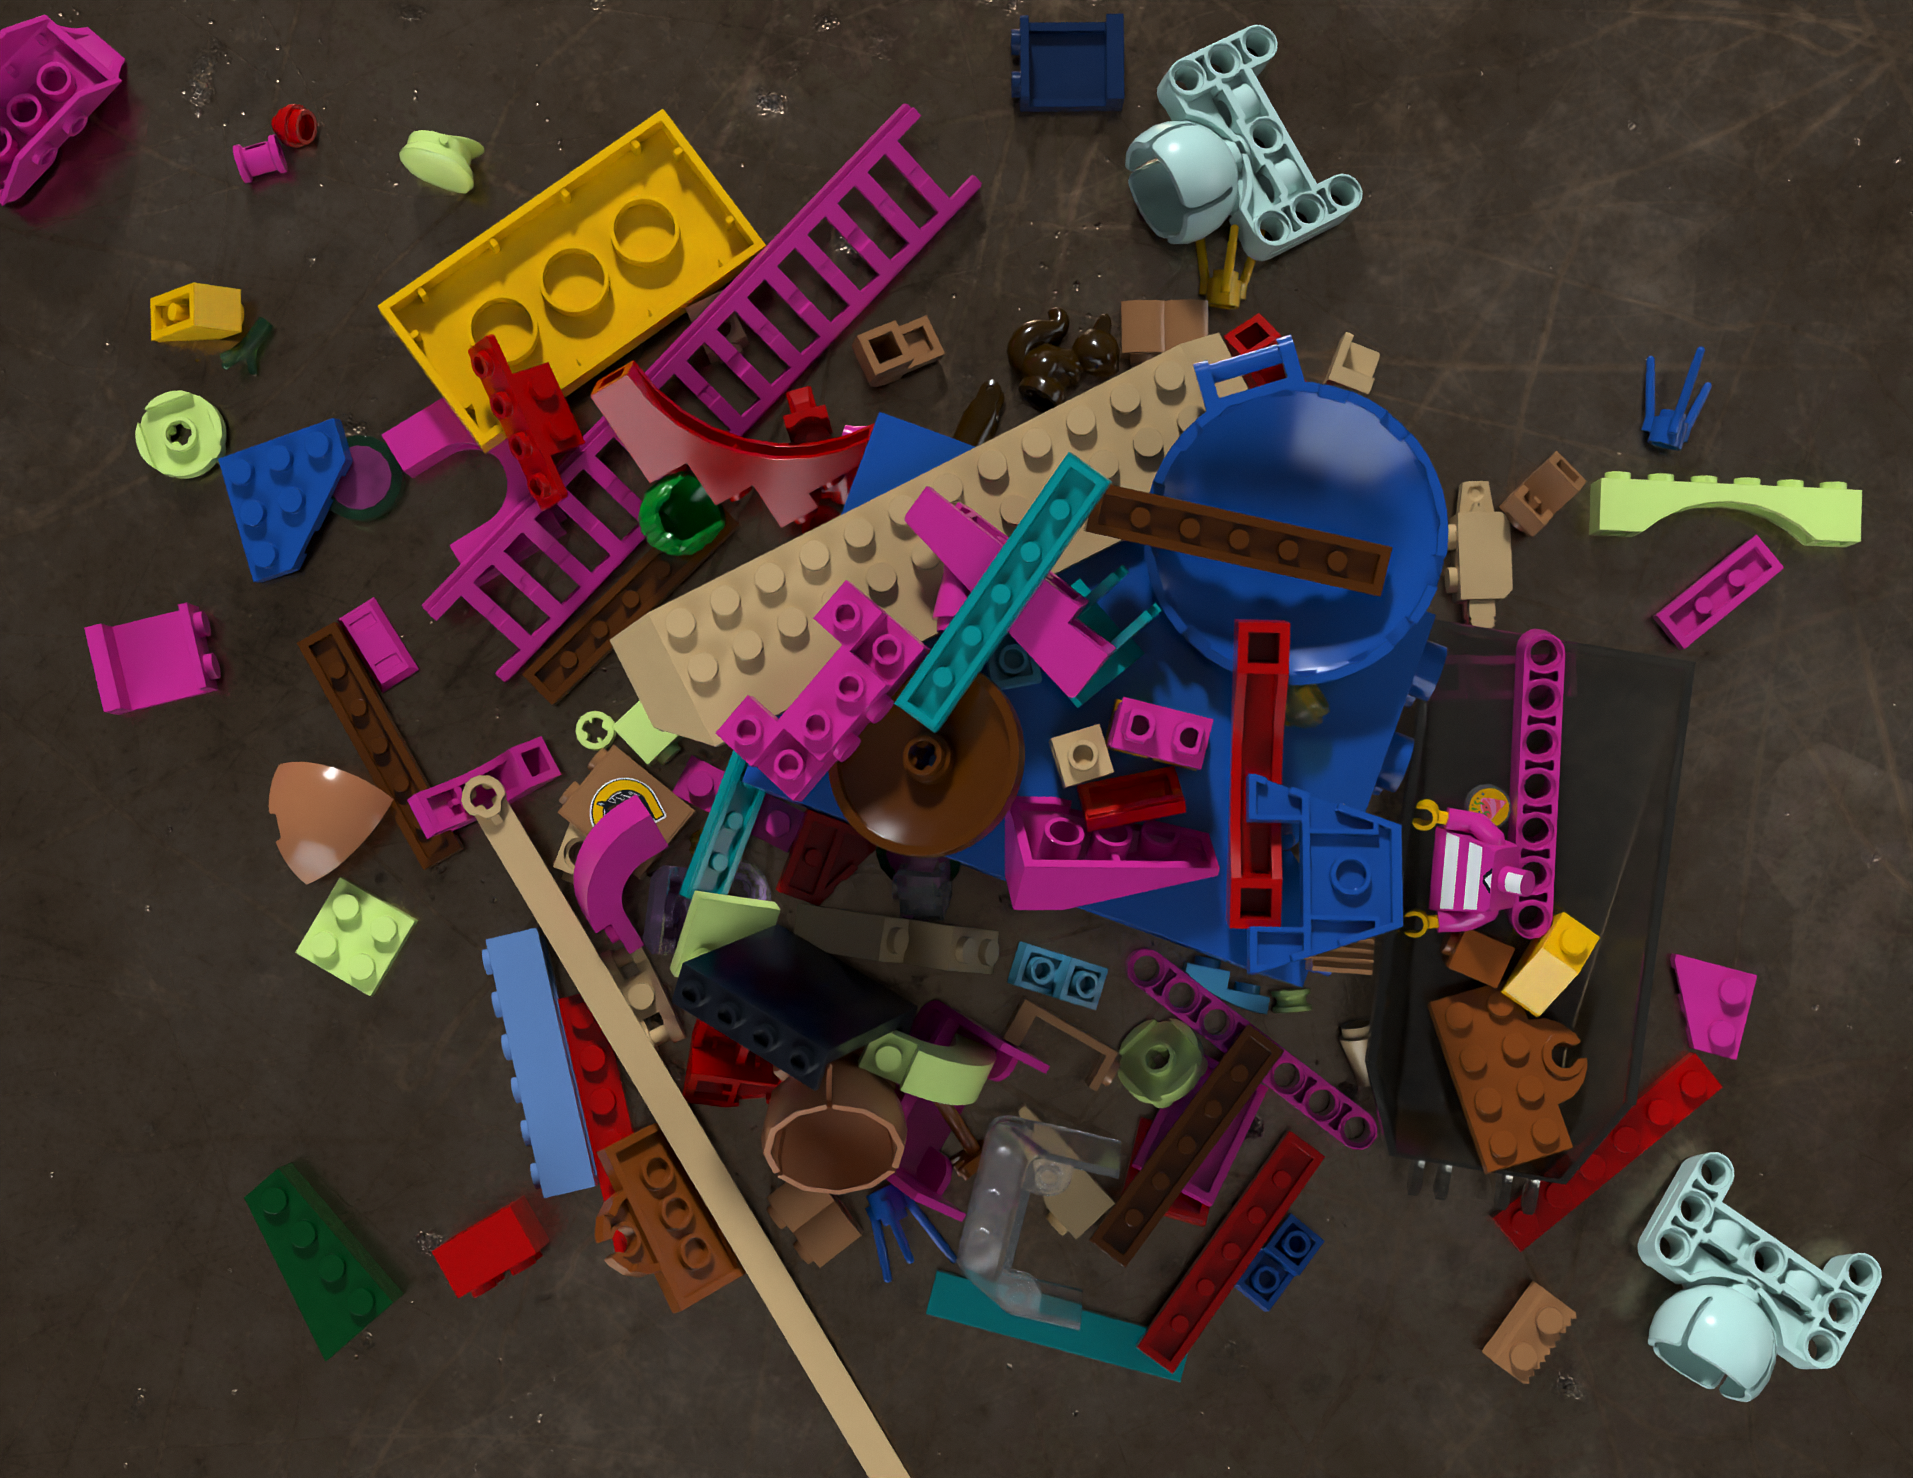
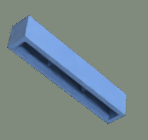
(541, 1060)

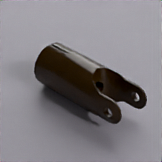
(981, 417)

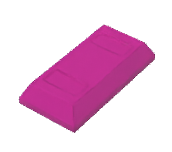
(378, 644)

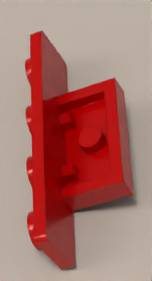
(532, 416)

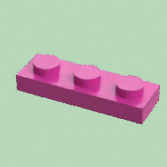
(1718, 592)
(776, 820)

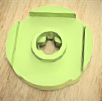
(160, 423)
(1173, 1080)

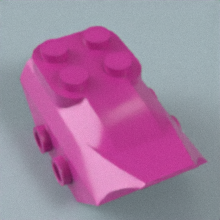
(47, 91)

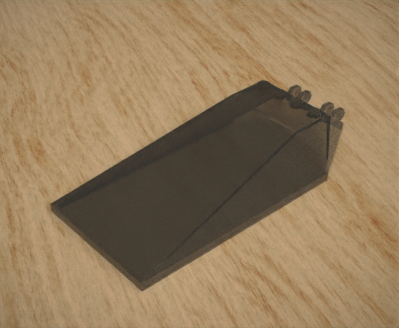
(1611, 868)

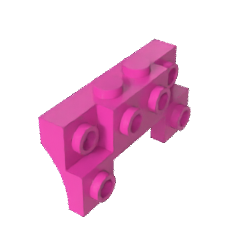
(838, 701)

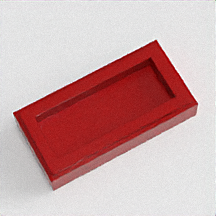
(1131, 798)

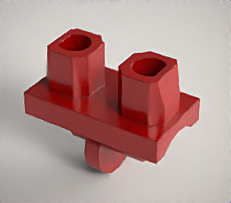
(806, 421)

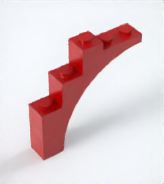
(667, 437)

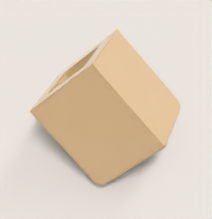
(1352, 367)

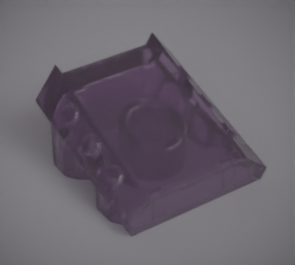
(664, 910)

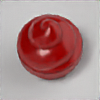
(295, 125)

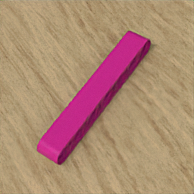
(1542, 761)
(1305, 1080)

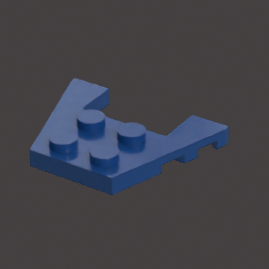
(1346, 875)

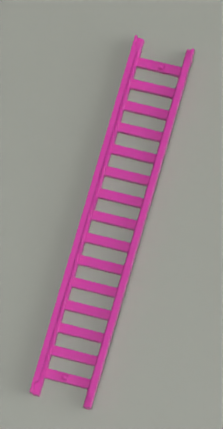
(675, 362)

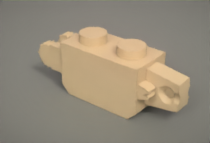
(1479, 555)

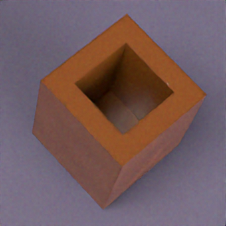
(1477, 955)

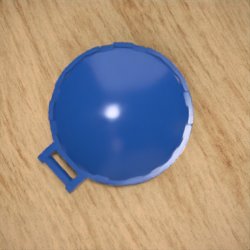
(1315, 463)

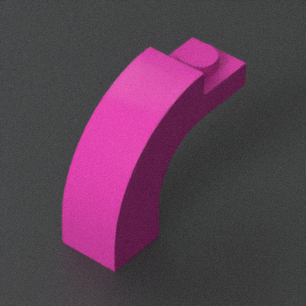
(606, 861)

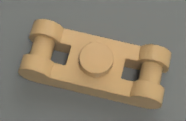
(645, 994)

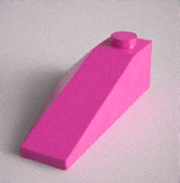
(1063, 866)

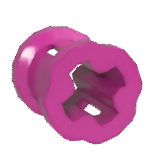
(260, 158)

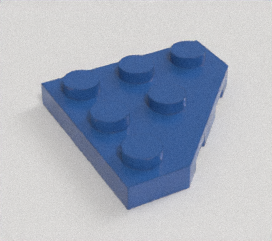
(284, 494)

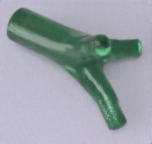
(247, 347)

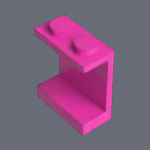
(153, 660)

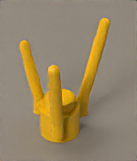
(1224, 288)

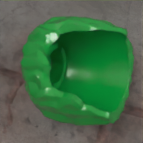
(680, 515)

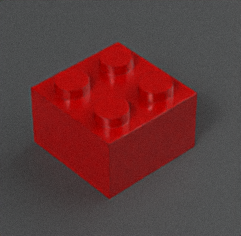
(481, 1253)

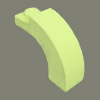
(928, 1070)

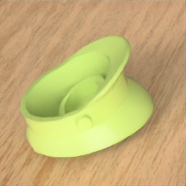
(441, 159)

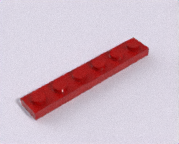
(599, 1087)
(1655, 1113)
(1230, 1251)

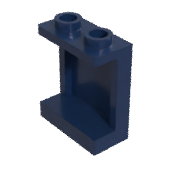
(1069, 65)

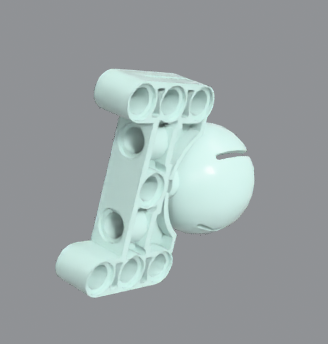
(1214, 166)
(1729, 1310)

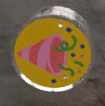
(1489, 801)

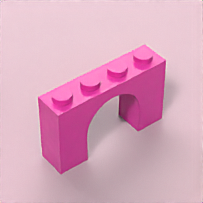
(438, 434)

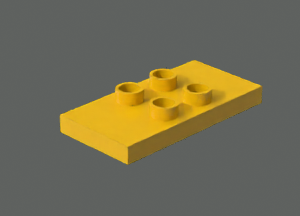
(577, 271)

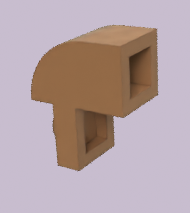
(895, 350)
(1542, 494)

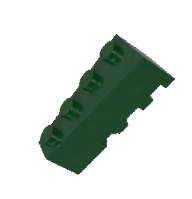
(322, 1262)

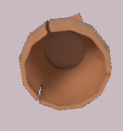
(837, 1136)

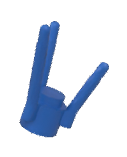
(1672, 426)
(890, 1206)

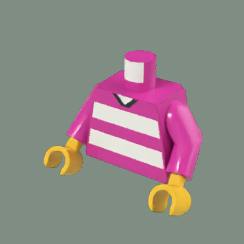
(1471, 871)

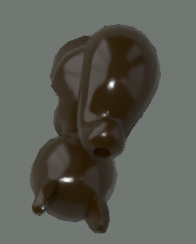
(1050, 369)

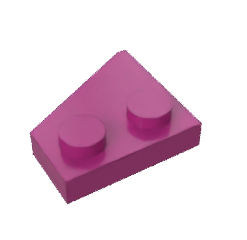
(1714, 1004)

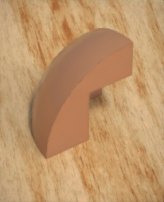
(322, 815)

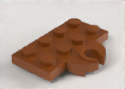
(1507, 1075)
(663, 1221)

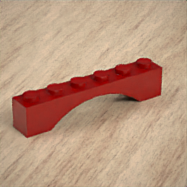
(1256, 748)

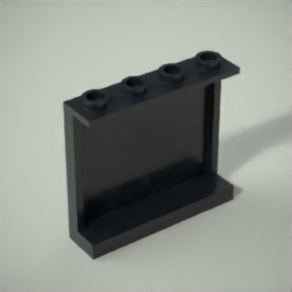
(789, 1001)

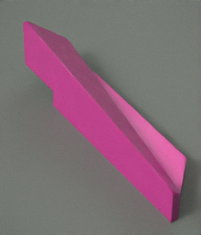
(1047, 625)

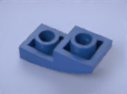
(1278, 1262)

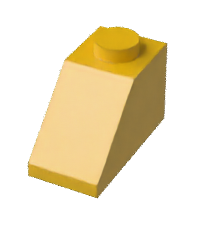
(196, 313)
(1550, 964)

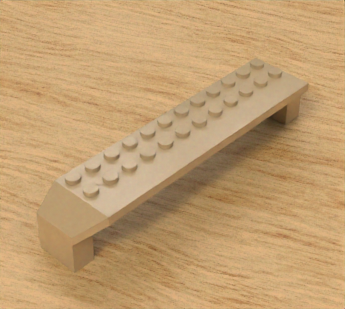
(756, 623)

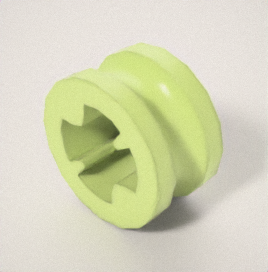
(584, 737)
(1291, 1000)

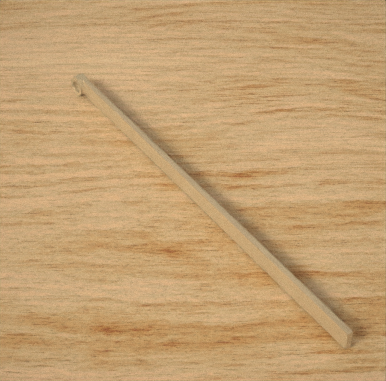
(683, 1131)

